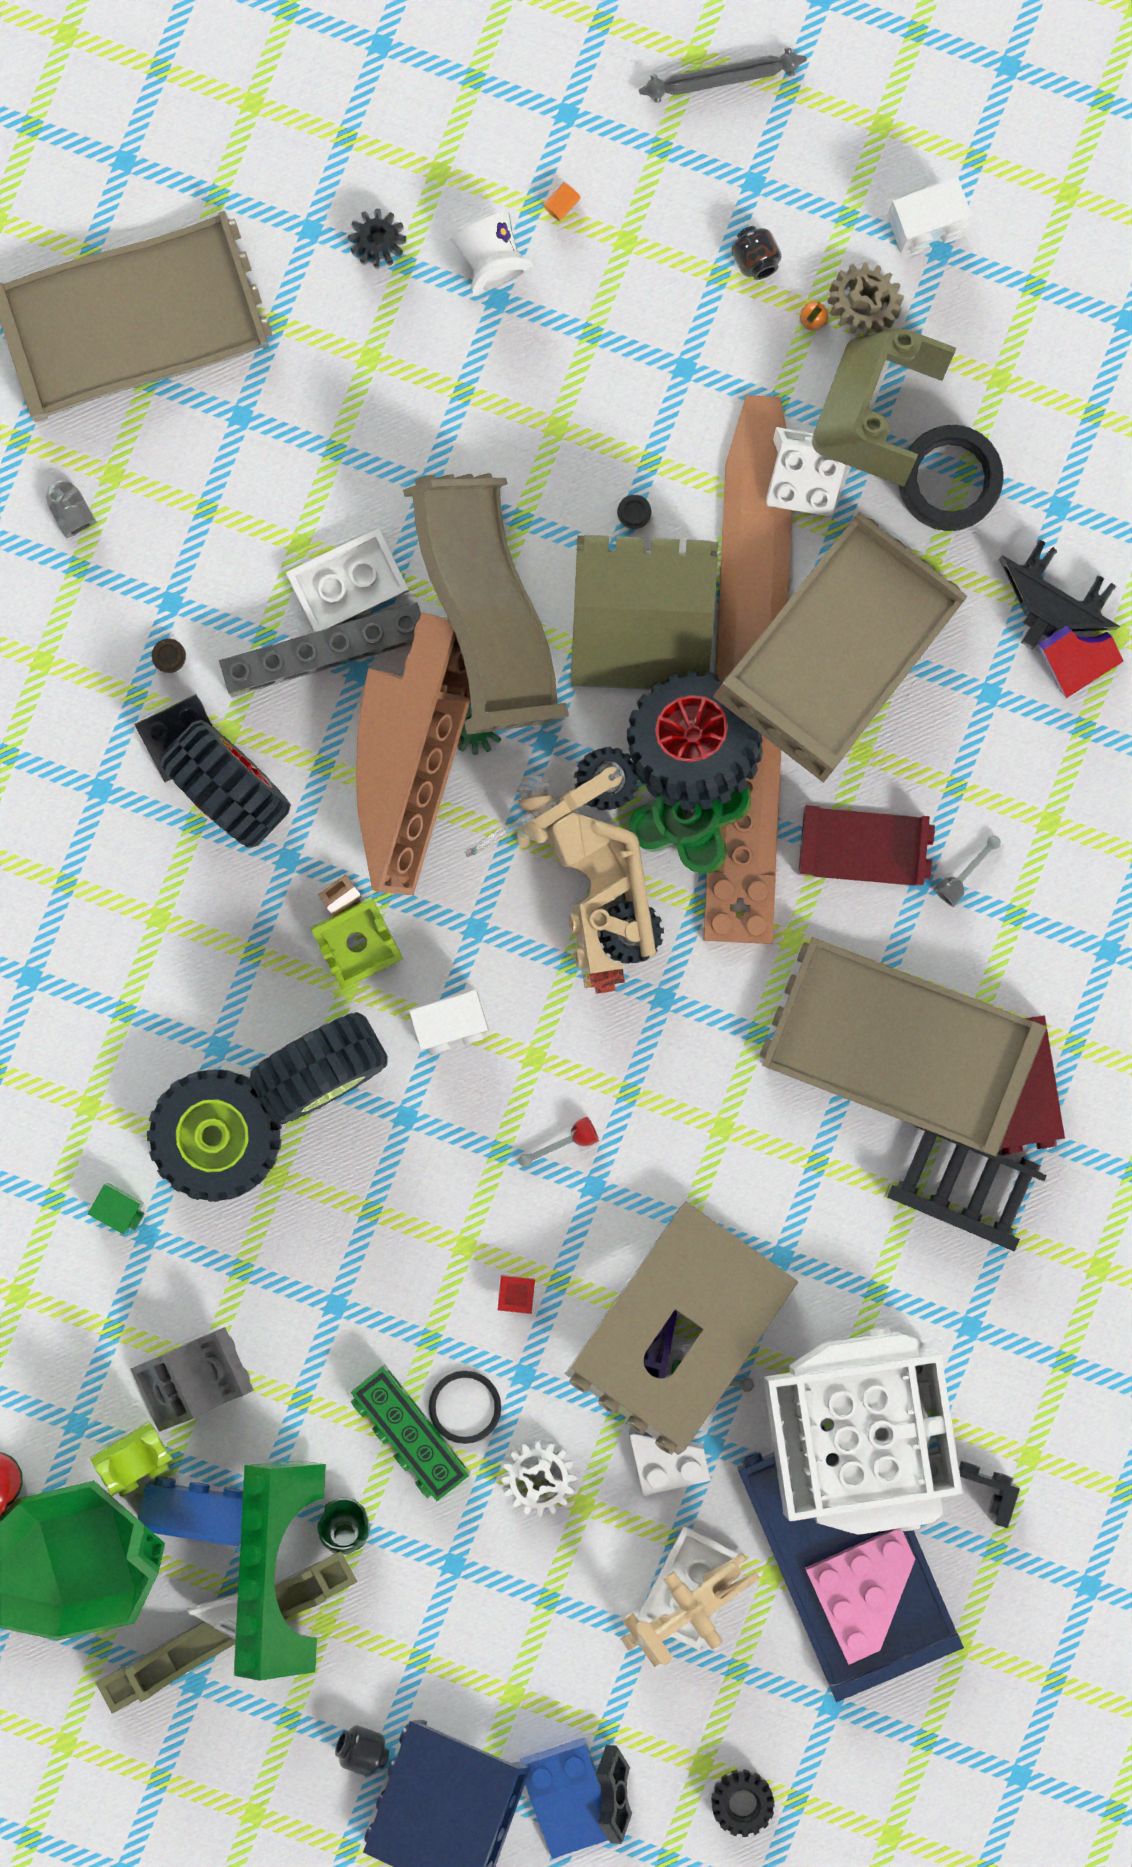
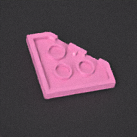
(863, 1590)

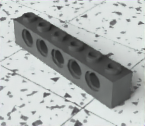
(320, 650)

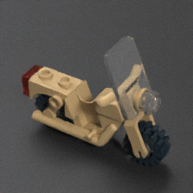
(601, 852)

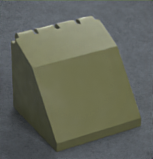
(642, 611)

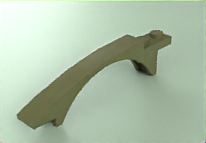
(202, 1642)

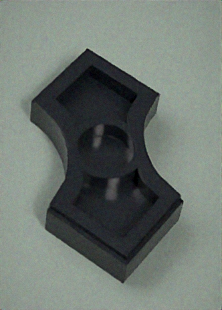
(615, 1808)

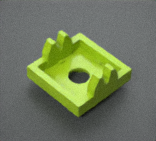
(351, 965)

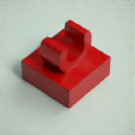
(516, 1294)

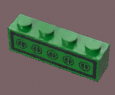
(410, 1433)

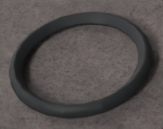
(497, 1407)

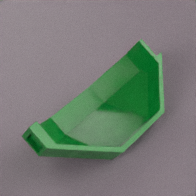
(74, 1563)

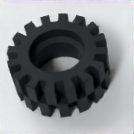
(742, 1824)

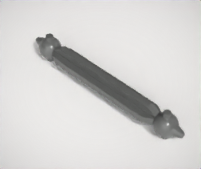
(722, 75)

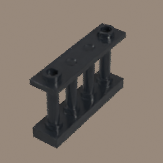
(969, 1218)

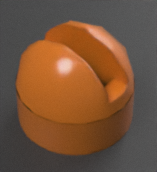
(819, 321)

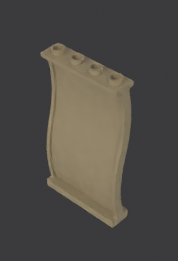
(131, 316)
(485, 602)
(840, 646)
(902, 1046)

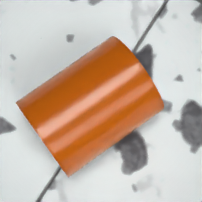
(561, 201)

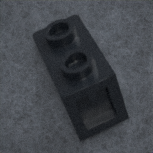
(1001, 1505)

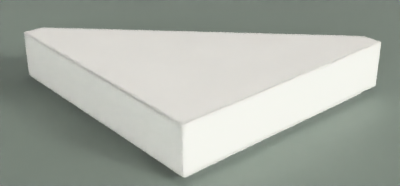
(219, 1613)

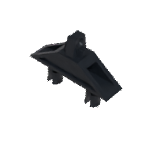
(1049, 607)

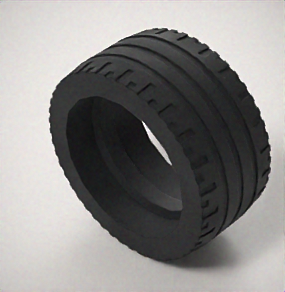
(993, 480)

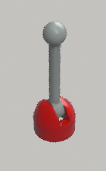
(582, 1134)

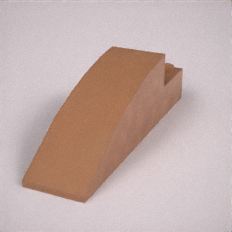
(407, 752)

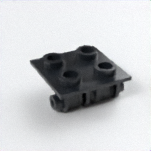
(167, 725)

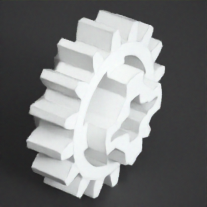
(533, 1492)

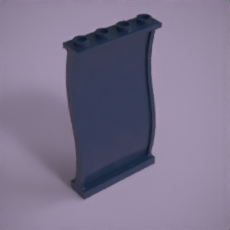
(920, 1625)

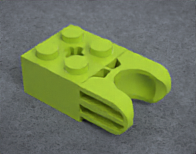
(131, 1459)

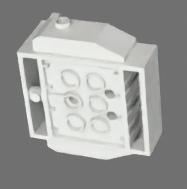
(863, 1388)

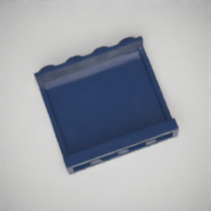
(444, 1803)

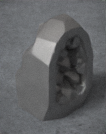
(69, 508)

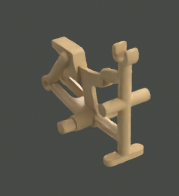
(694, 1608)

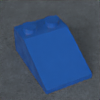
(566, 1797)

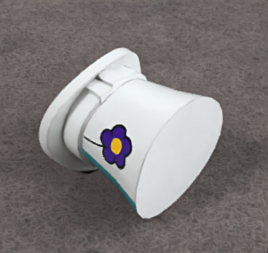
(491, 252)

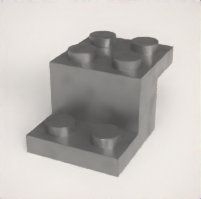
(192, 1379)

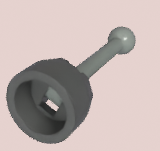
(952, 888)

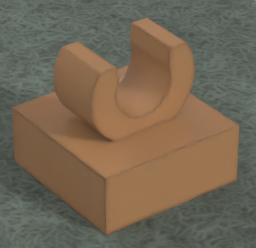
(340, 895)

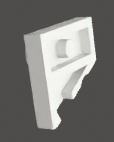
(664, 1471)

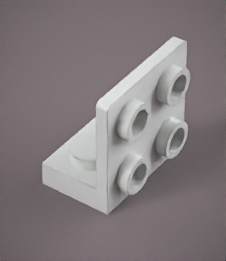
(803, 477)

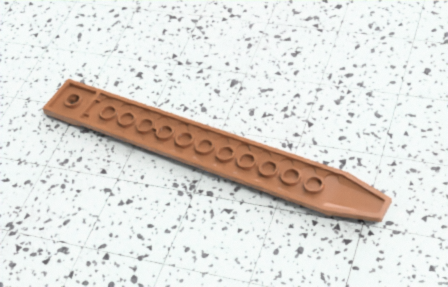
(750, 597)

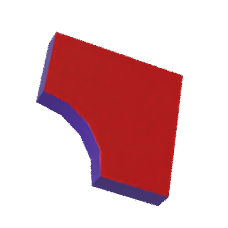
(1078, 659)

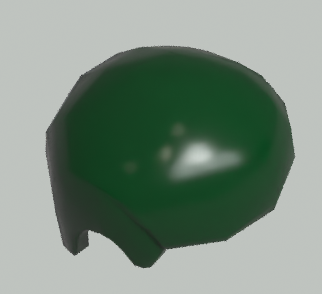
(343, 1526)

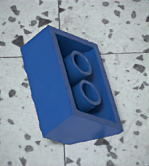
(192, 1511)

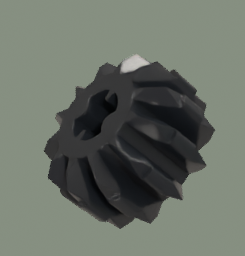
(390, 239)

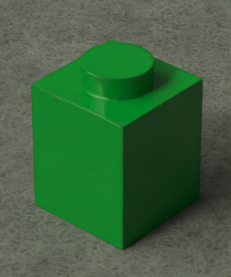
(117, 1209)

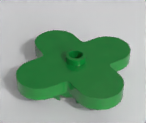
(697, 838)

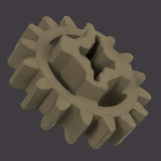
(865, 299)

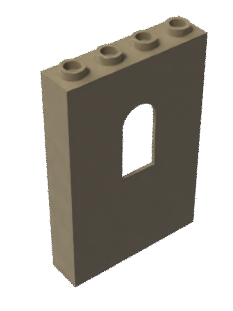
(714, 1285)

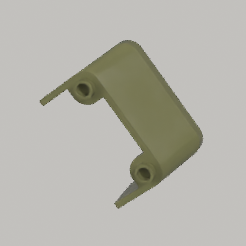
(847, 427)

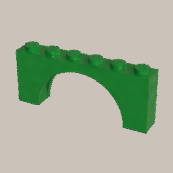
(271, 1500)

